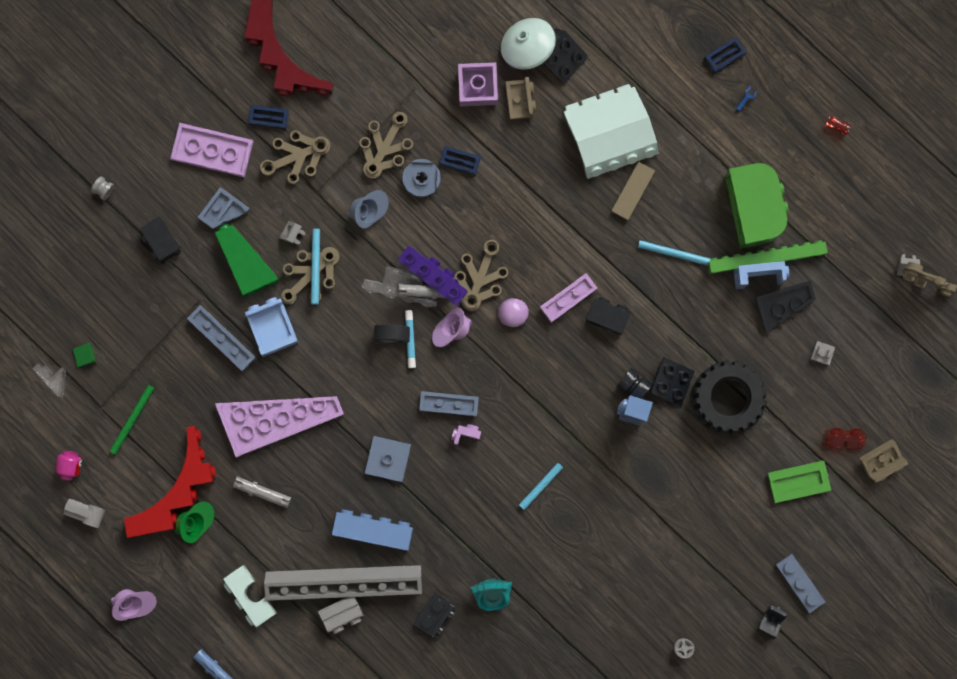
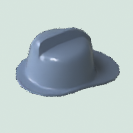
(369, 208)

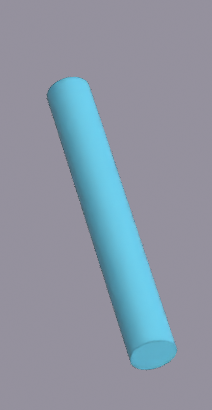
(541, 485)

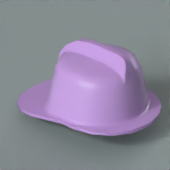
(451, 327)
(132, 604)

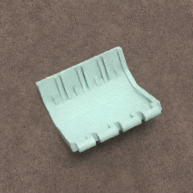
(611, 130)

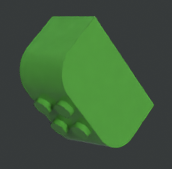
(756, 204)

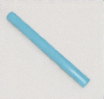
(673, 252)
(315, 266)

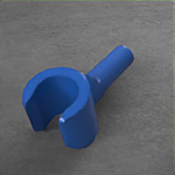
(747, 96)

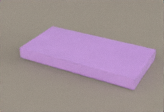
(212, 150)

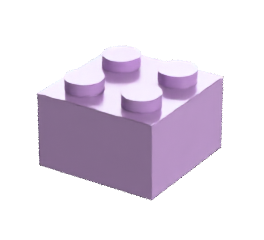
(478, 84)

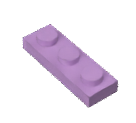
(568, 297)

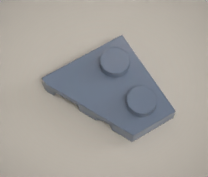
(222, 209)

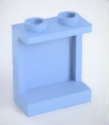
(742, 272)
(271, 326)

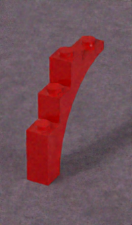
(194, 473)

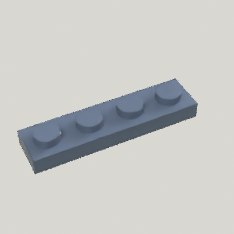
(221, 338)

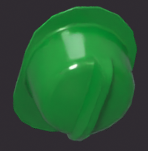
(195, 521)

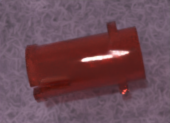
(838, 125)

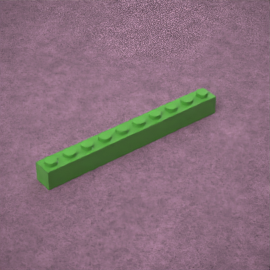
(783, 254)

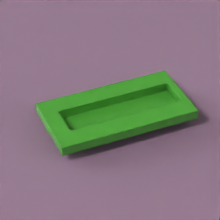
(799, 481)

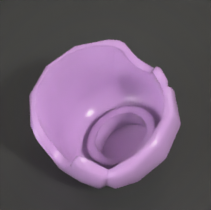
(513, 312)

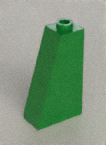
(247, 266)

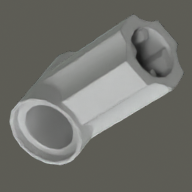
(88, 514)

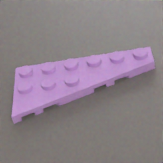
(268, 421)

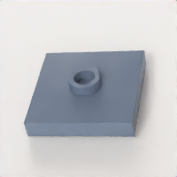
(388, 459)

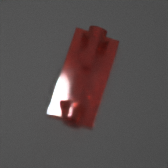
(854, 437)

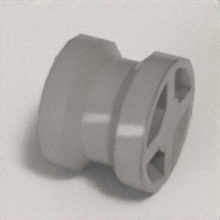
(102, 188)
(686, 647)

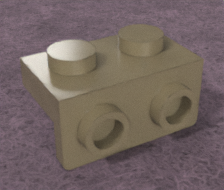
(520, 99)
(883, 461)

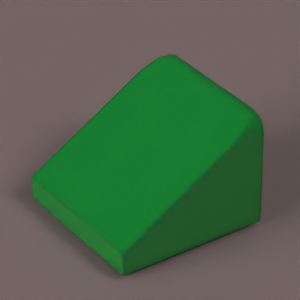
(84, 355)

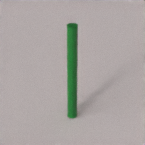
(131, 420)

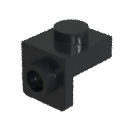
(771, 622)

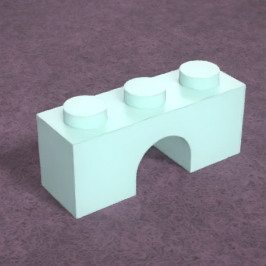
(257, 611)

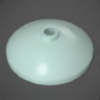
(533, 48)

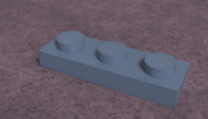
(448, 403)
(800, 583)

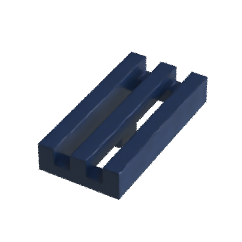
(712, 63)
(268, 124)
(457, 167)

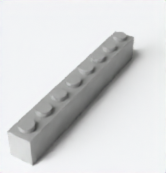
(343, 582)

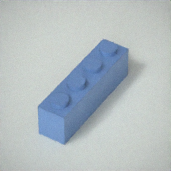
(634, 410)
(372, 531)

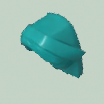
(492, 594)

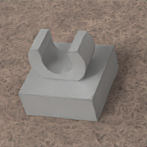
(290, 232)
(904, 262)
(822, 353)

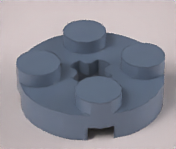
(414, 170)

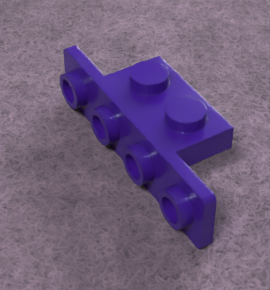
(434, 275)

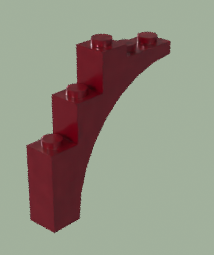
(272, 57)

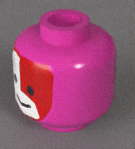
(68, 465)

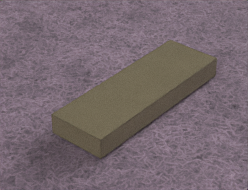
(633, 191)

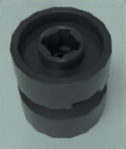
(633, 384)

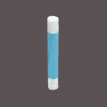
(410, 346)

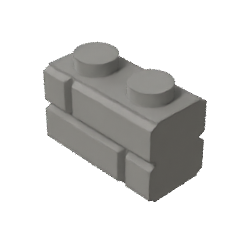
(340, 614)

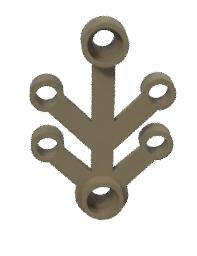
(384, 147)
(299, 155)
(915, 270)
(308, 271)
(479, 279)

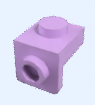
(469, 431)

